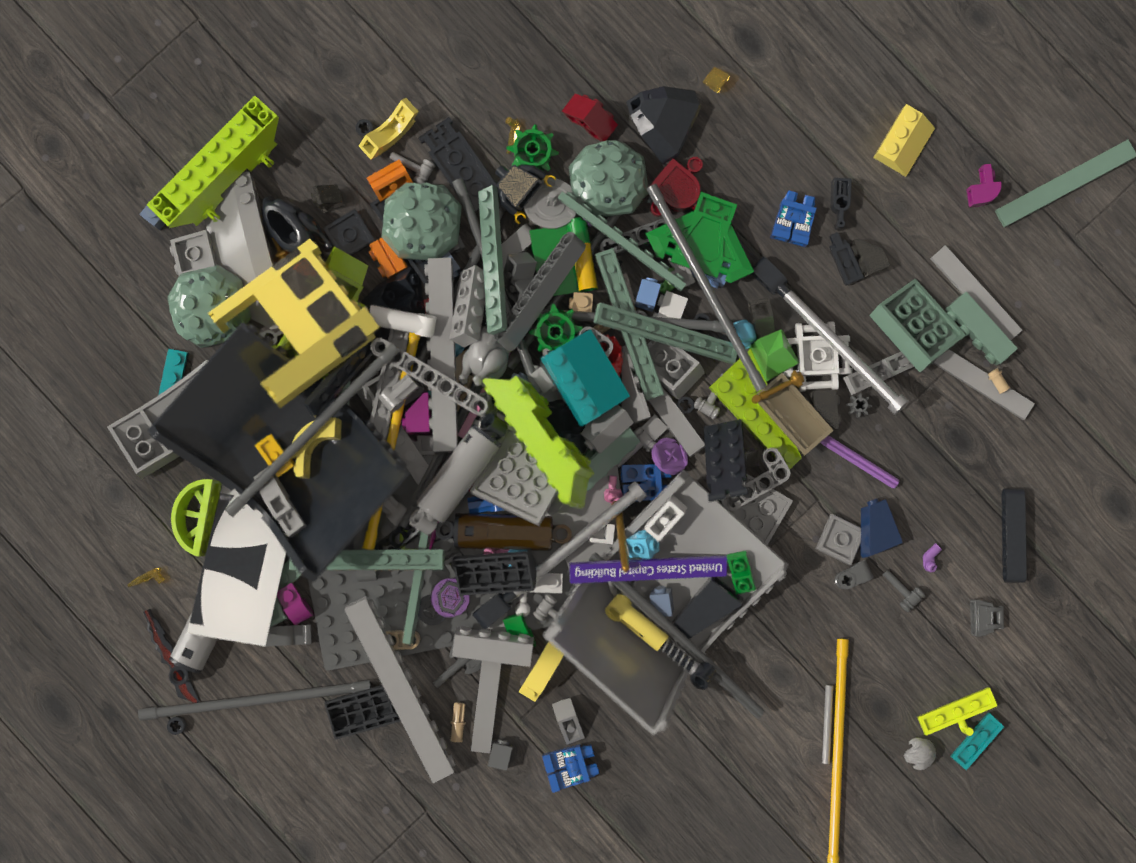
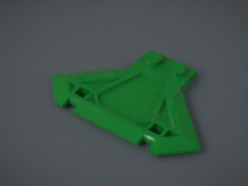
(710, 238)

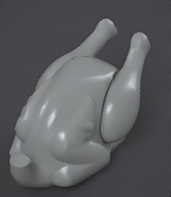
(484, 359)

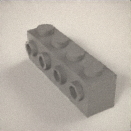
(468, 307)
(493, 646)

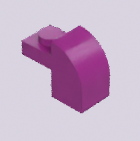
(983, 193)
(294, 606)

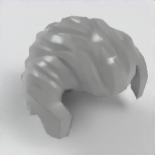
(921, 753)

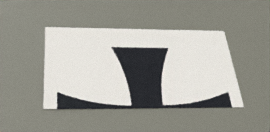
(238, 577)

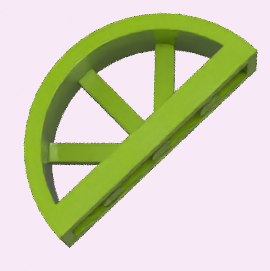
(206, 516)

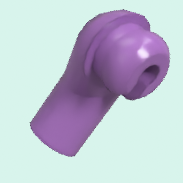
(929, 558)

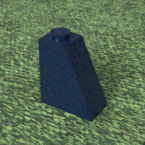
(877, 528)

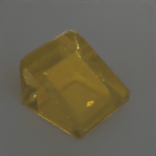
(716, 79)

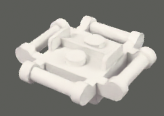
(817, 358)

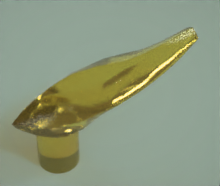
(514, 124)
(147, 576)

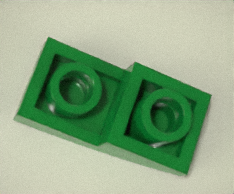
(741, 572)
(516, 625)

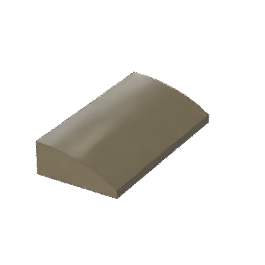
(795, 416)

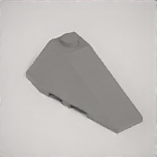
(635, 404)

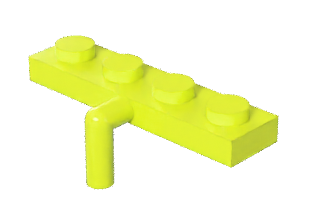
(957, 712)

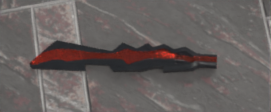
(164, 647)

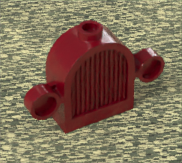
(679, 186)

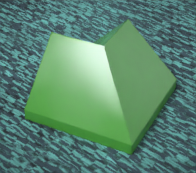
(774, 354)

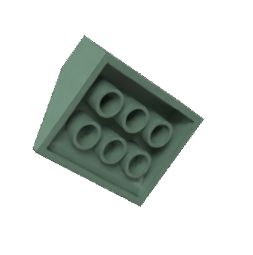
(917, 325)

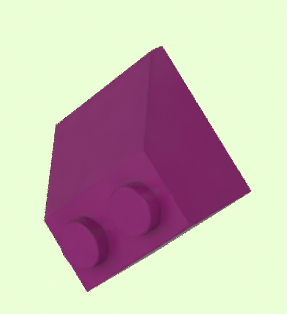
(417, 417)

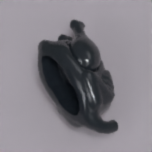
(291, 225)

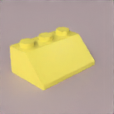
(905, 140)

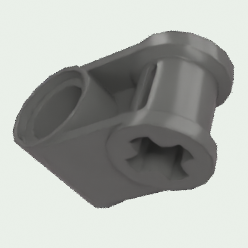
(857, 574)

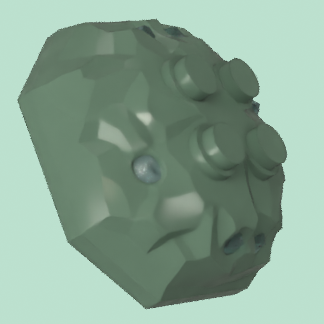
(609, 178)
(421, 221)
(195, 296)

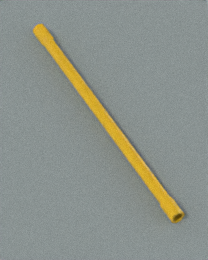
(371, 533)
(842, 654)

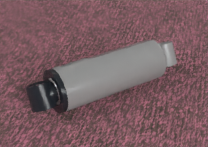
(458, 473)
(190, 655)

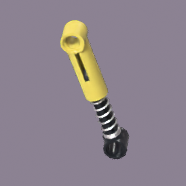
(621, 610)

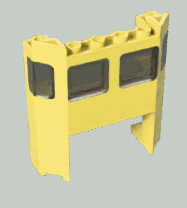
(309, 313)

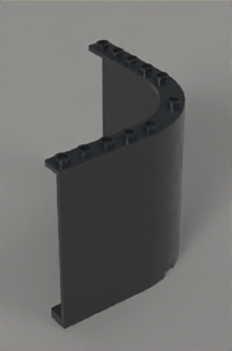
(230, 411)

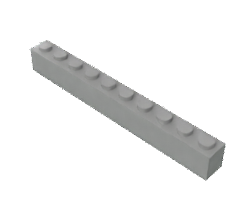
(443, 353)
(400, 689)

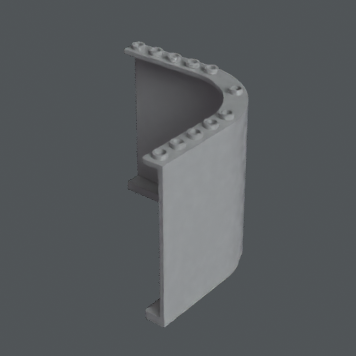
(617, 658)

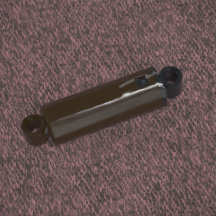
(502, 532)

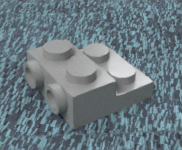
(192, 252)

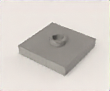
(840, 539)

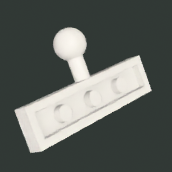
(547, 584)

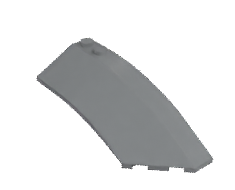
(241, 238)
(133, 435)

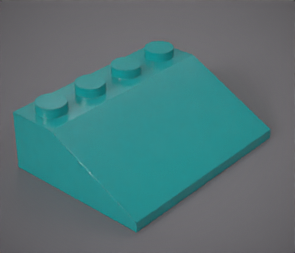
(585, 377)

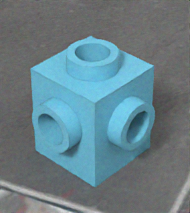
(642, 545)

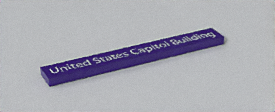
(648, 569)

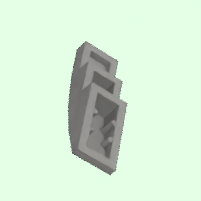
(884, 369)
(677, 424)

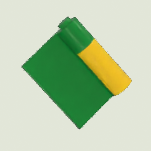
(582, 275)

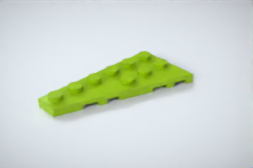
(736, 393)

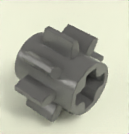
(853, 404)

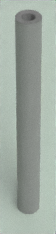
(827, 724)

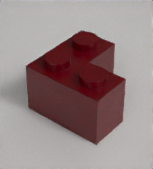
(591, 116)

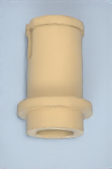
(998, 380)

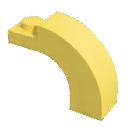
(390, 131)
(329, 431)
(541, 672)

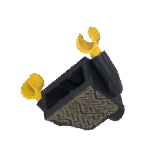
(519, 186)

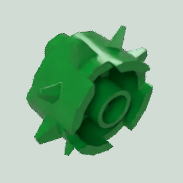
(533, 139)
(555, 318)

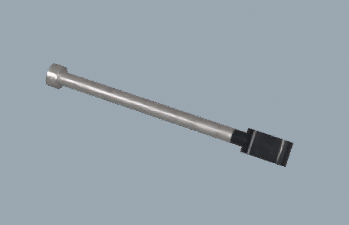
(776, 282)
(501, 603)

